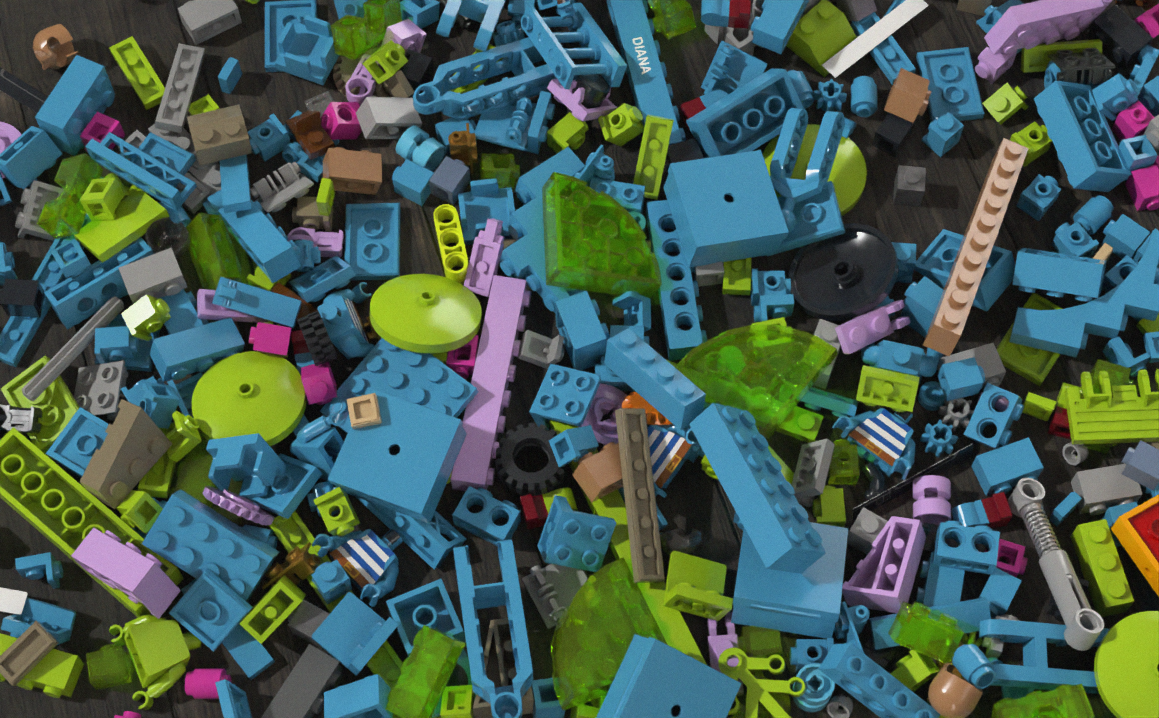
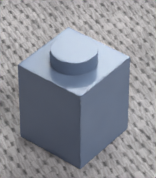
(449, 180)
(1142, 465)

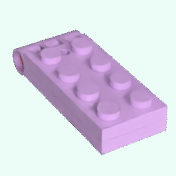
(1042, 23)

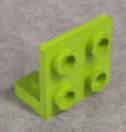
(887, 389)
(696, 586)

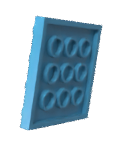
(408, 376)

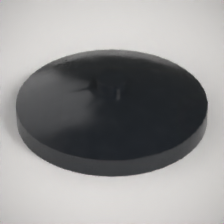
(844, 273)

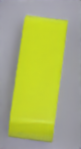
(451, 233)

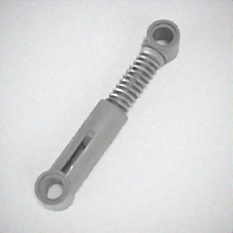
(1081, 622)

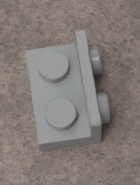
(34, 201)
(812, 470)

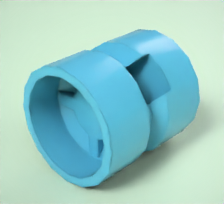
(420, 149)
(818, 688)

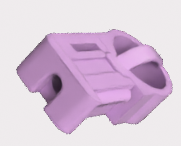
(362, 79)
(329, 243)

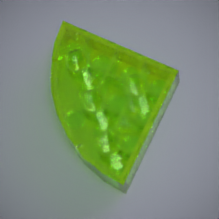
(594, 241)
(759, 370)
(597, 634)

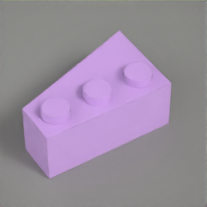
(889, 568)
(126, 570)

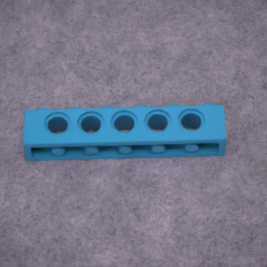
(678, 341)

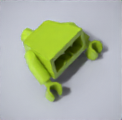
(157, 652)

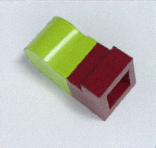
(1060, 415)
(537, 507)

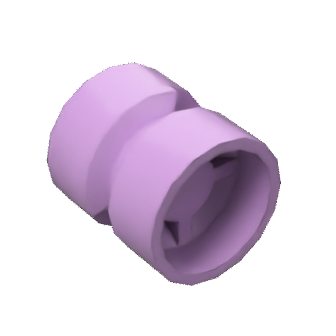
(931, 499)

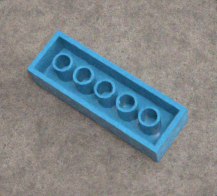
(757, 489)

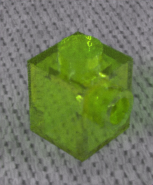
(109, 667)

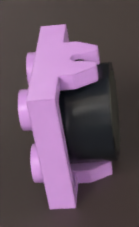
(586, 96)

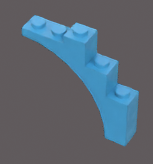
(526, 225)
(1068, 328)

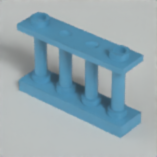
(582, 30)

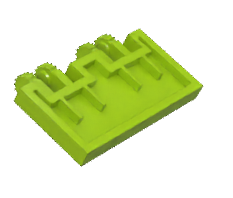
(1115, 413)

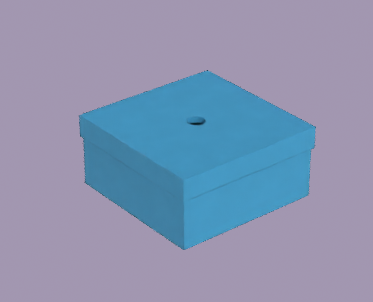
(725, 208)
(402, 459)
(789, 600)
(666, 684)

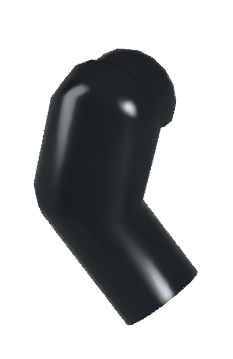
(877, 481)

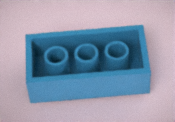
(745, 116)
(1081, 137)
(201, 538)

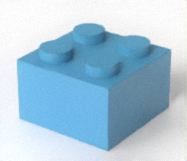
(582, 332)
(424, 606)

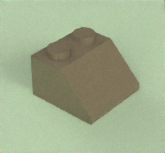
(219, 134)

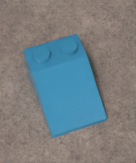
(939, 258)

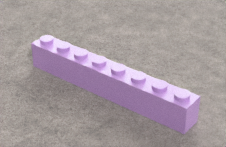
(491, 378)

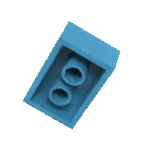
(74, 103)
(1059, 274)

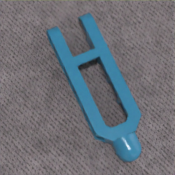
(482, 11)
(517, 58)
(1035, 671)
(504, 700)

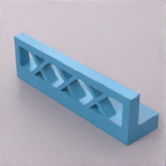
(138, 175)
(419, 535)

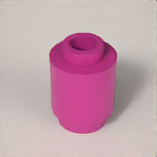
(202, 683)

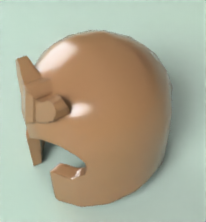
(54, 47)
(952, 695)

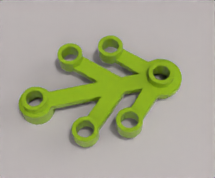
(758, 688)

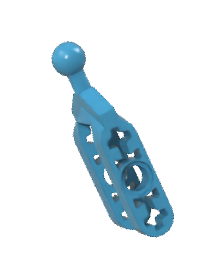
(820, 162)

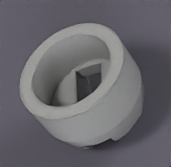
(1069, 453)
(840, 700)

